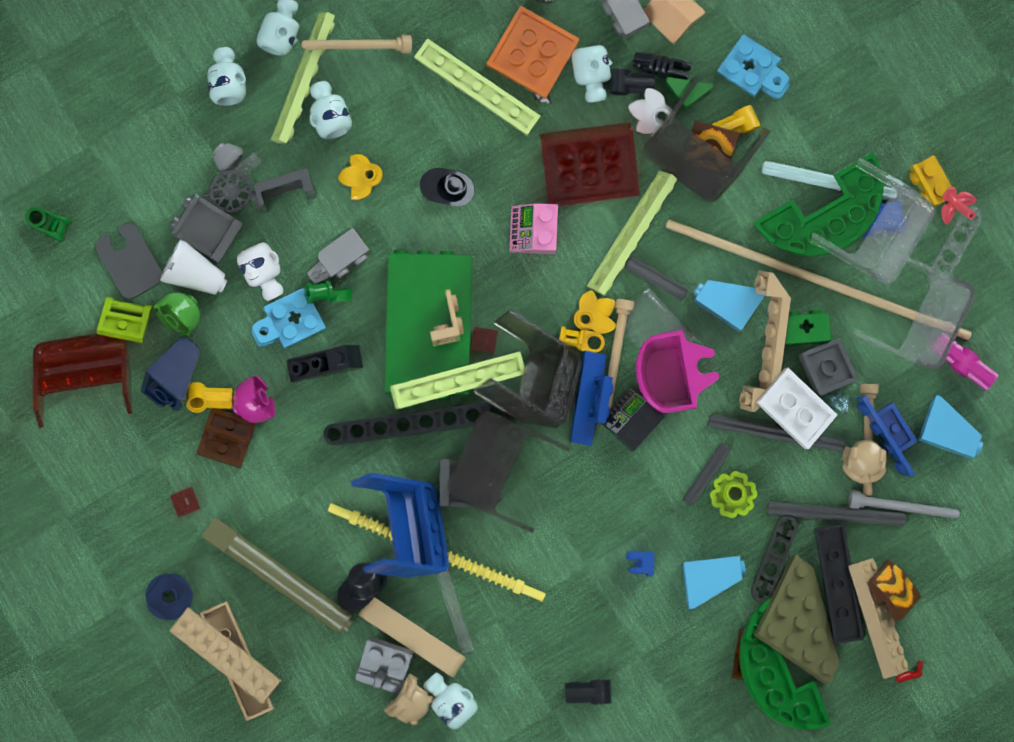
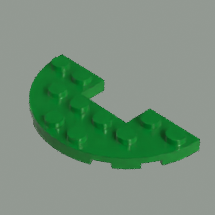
(839, 222)
(772, 685)

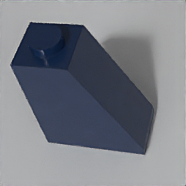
(171, 374)

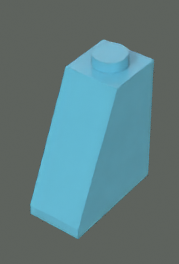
(728, 302)
(949, 430)
(710, 577)

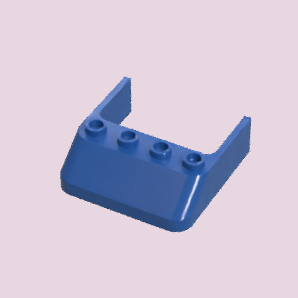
(414, 526)

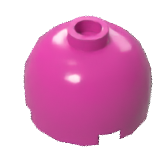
(252, 401)

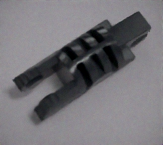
(662, 65)

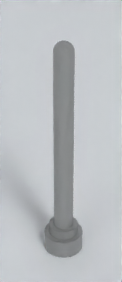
(858, 500)

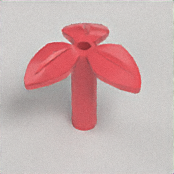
(959, 203)

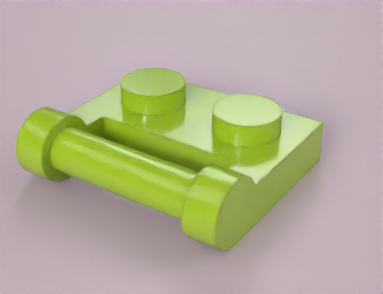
(123, 325)

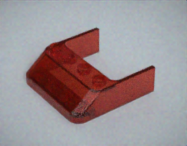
(77, 365)

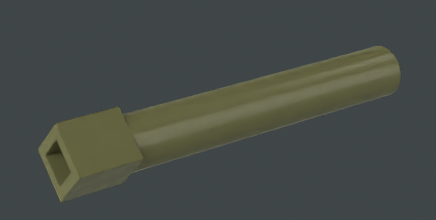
(278, 576)

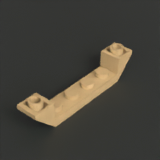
(775, 331)

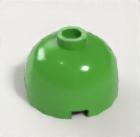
(178, 312)

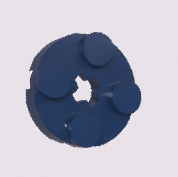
(165, 583)

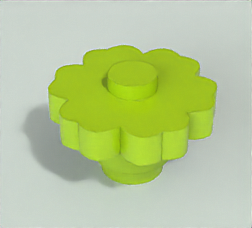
(733, 494)

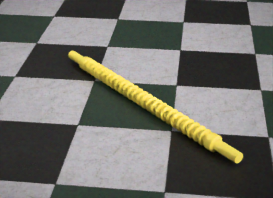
(517, 586)

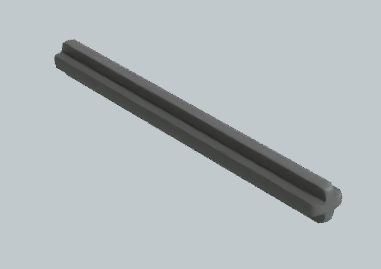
(770, 431)
(836, 513)

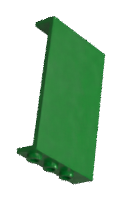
(418, 305)

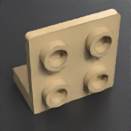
(442, 333)

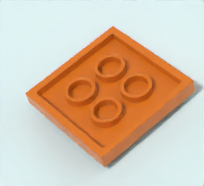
(533, 52)

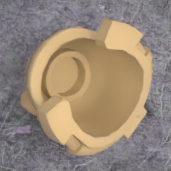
(864, 462)
(411, 702)

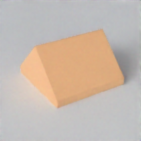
(673, 17)

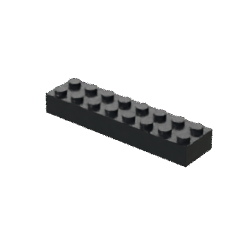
(838, 584)

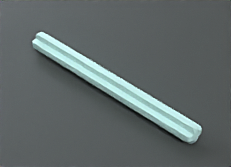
(809, 177)

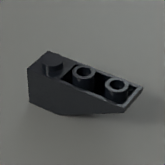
(325, 363)

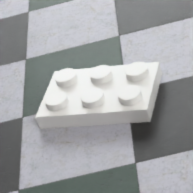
(796, 408)

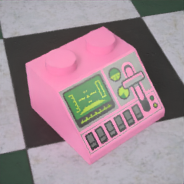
(534, 228)

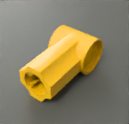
(742, 121)
(200, 397)

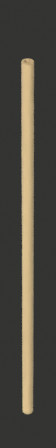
(798, 272)

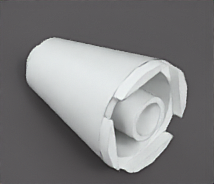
(192, 270)

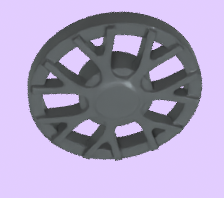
(230, 190)

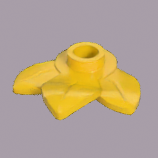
(357, 178)
(598, 312)

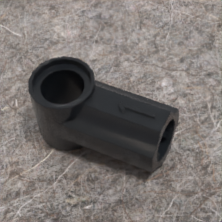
(625, 82)
(589, 692)

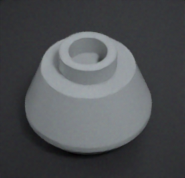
(227, 156)

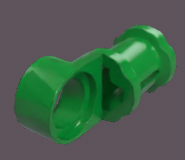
(325, 291)

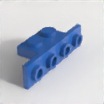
(591, 398)
(892, 430)

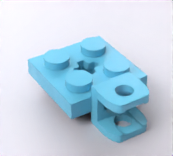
(764, 74)
(278, 326)

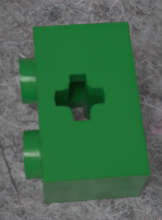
(818, 333)

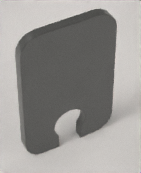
(131, 267)

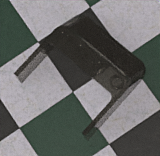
(692, 158)
(547, 379)
(488, 461)

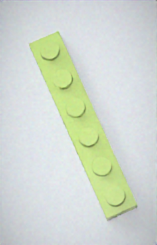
(300, 86)
(477, 87)
(632, 232)
(456, 380)

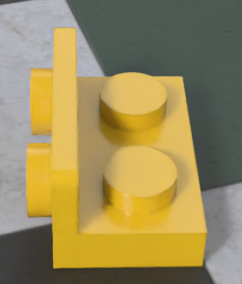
(930, 180)

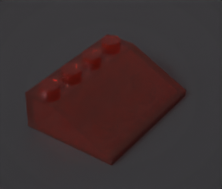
(590, 164)

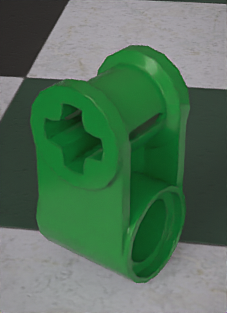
(52, 224)

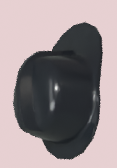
(447, 186)
(360, 588)

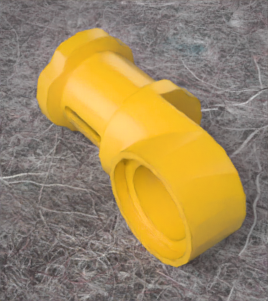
(580, 339)

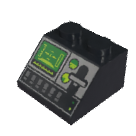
(632, 419)

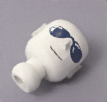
(260, 268)

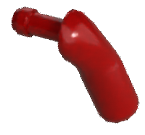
(908, 675)

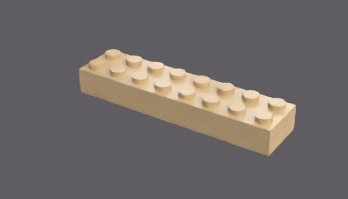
(224, 621)
(878, 621)
(225, 655)

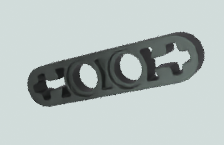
(771, 557)

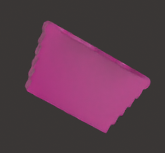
(670, 373)

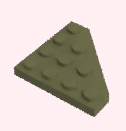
(798, 622)

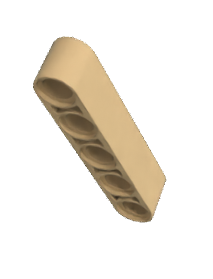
(413, 636)

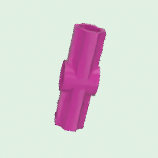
(969, 365)

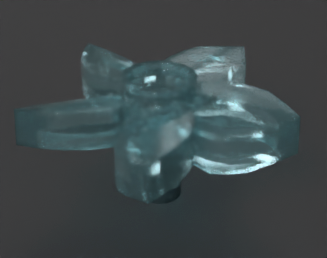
(839, 401)

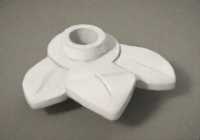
(647, 110)

